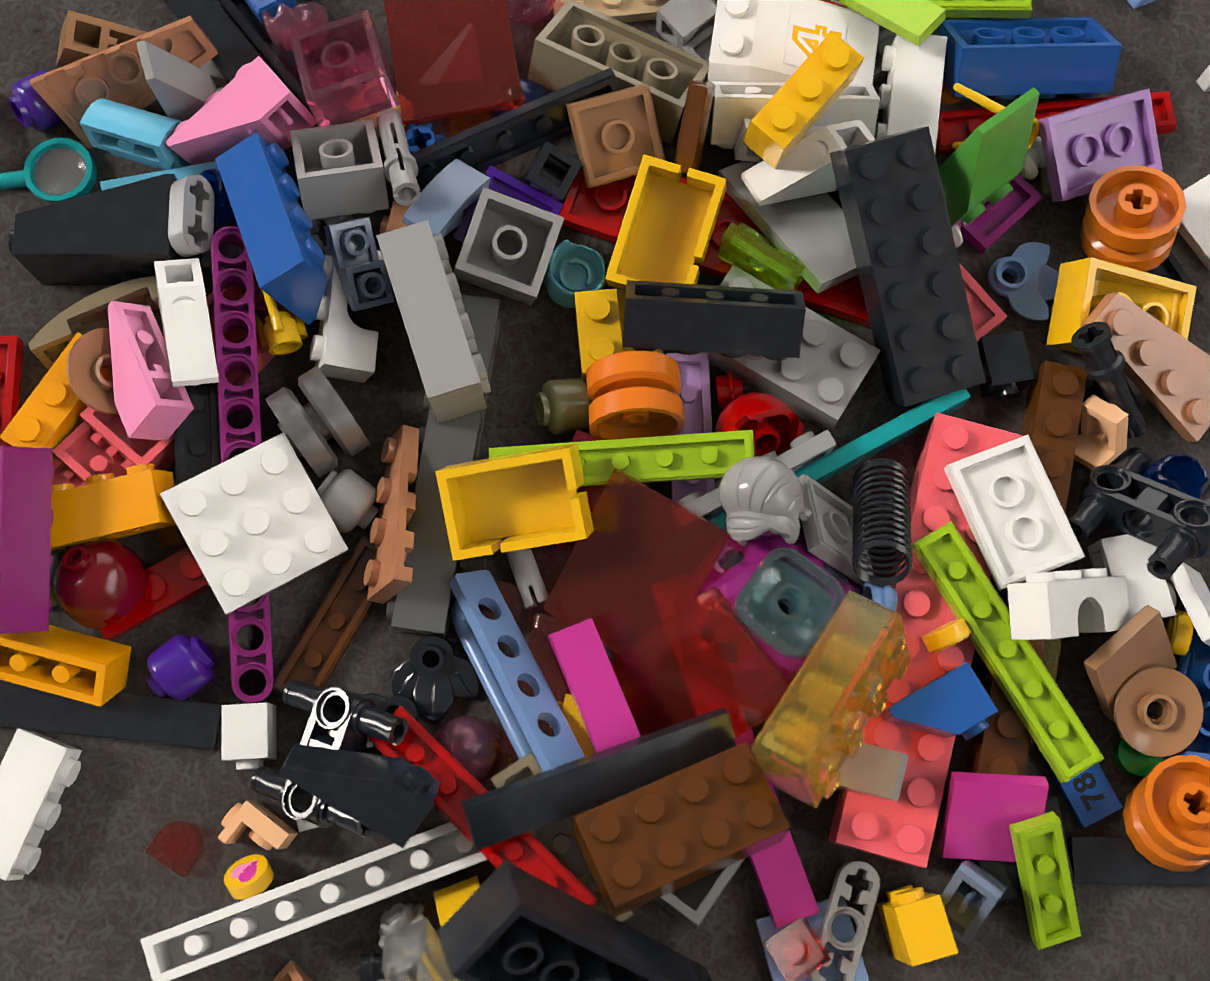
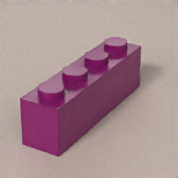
(25, 538)

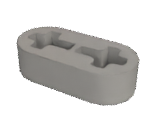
(191, 215)

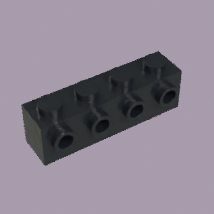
(713, 319)

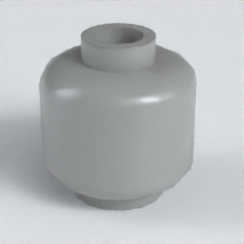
(348, 499)

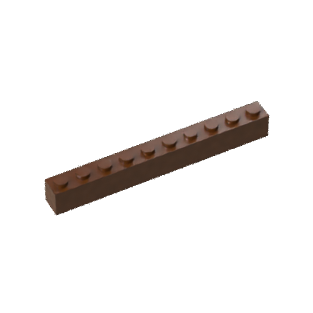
(1052, 426)

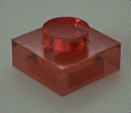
(797, 950)

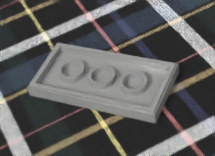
(806, 226)

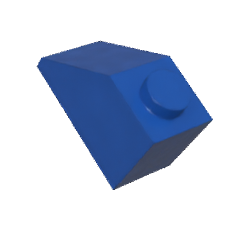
(945, 706)

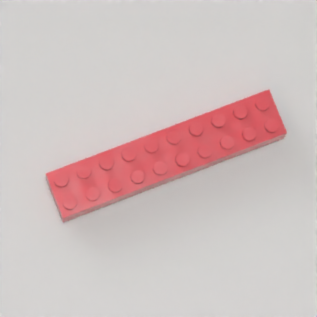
(907, 827)

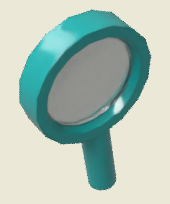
(55, 171)

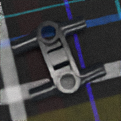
(1146, 511)
(332, 730)

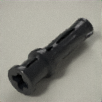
(1106, 367)

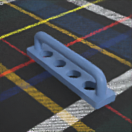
(500, 673)

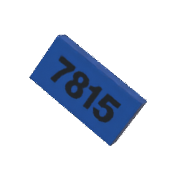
(1087, 794)

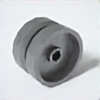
(317, 422)

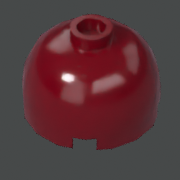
(99, 581)

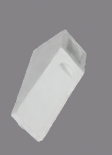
(807, 166)
(186, 322)
(30, 788)

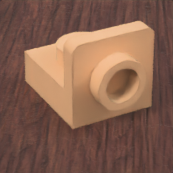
(266, 827)

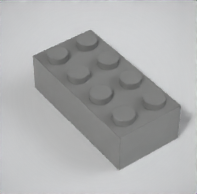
(435, 320)
(819, 380)

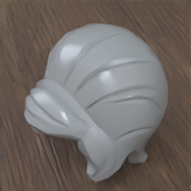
(761, 498)

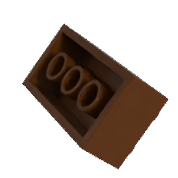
(679, 829)

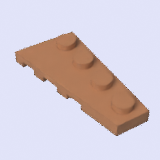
(118, 73)
(1160, 364)
(392, 542)

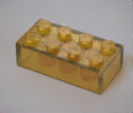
(833, 699)

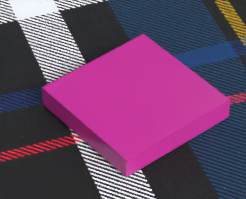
(983, 808)

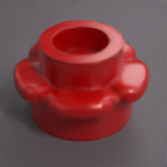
(728, 389)

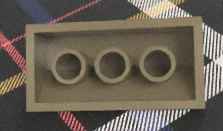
(587, 42)

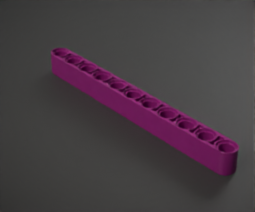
(234, 441)

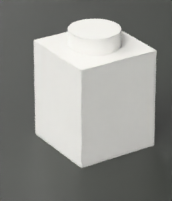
(249, 734)

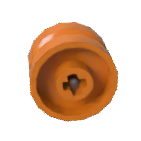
(1132, 217)
(634, 396)
(1171, 814)

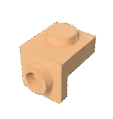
(1102, 433)

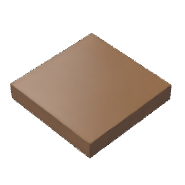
(615, 134)
(1132, 648)

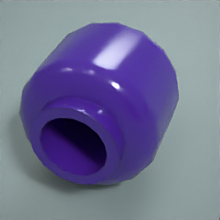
(30, 106)
(180, 667)

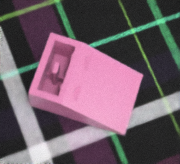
(246, 105)

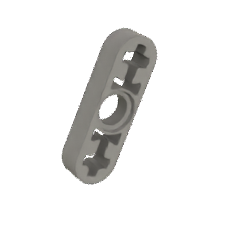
(866, 897)

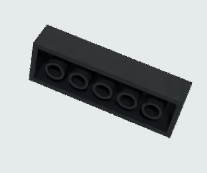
(908, 266)
(535, 932)

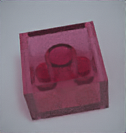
(344, 70)

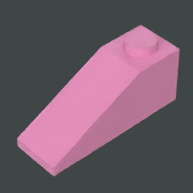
(142, 374)

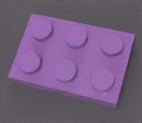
(1097, 139)

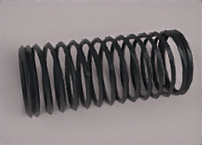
(882, 539)

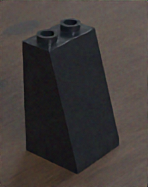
(97, 235)

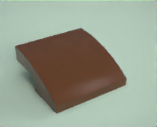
(694, 124)

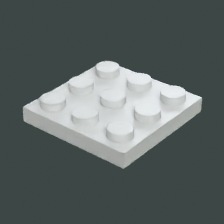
(254, 523)

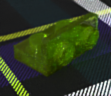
(760, 258)

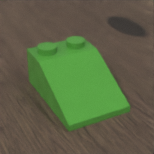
(988, 160)

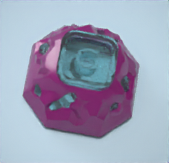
(775, 571)

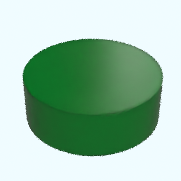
(1132, 761)

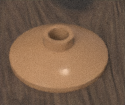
(83, 370)
(1177, 712)

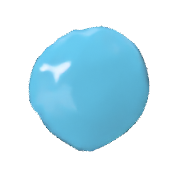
(573, 270)

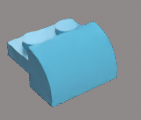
(131, 133)

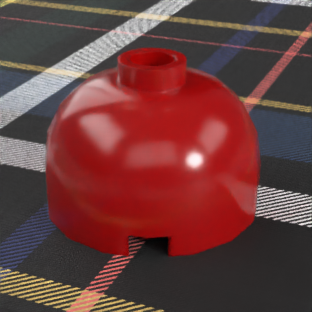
(769, 417)

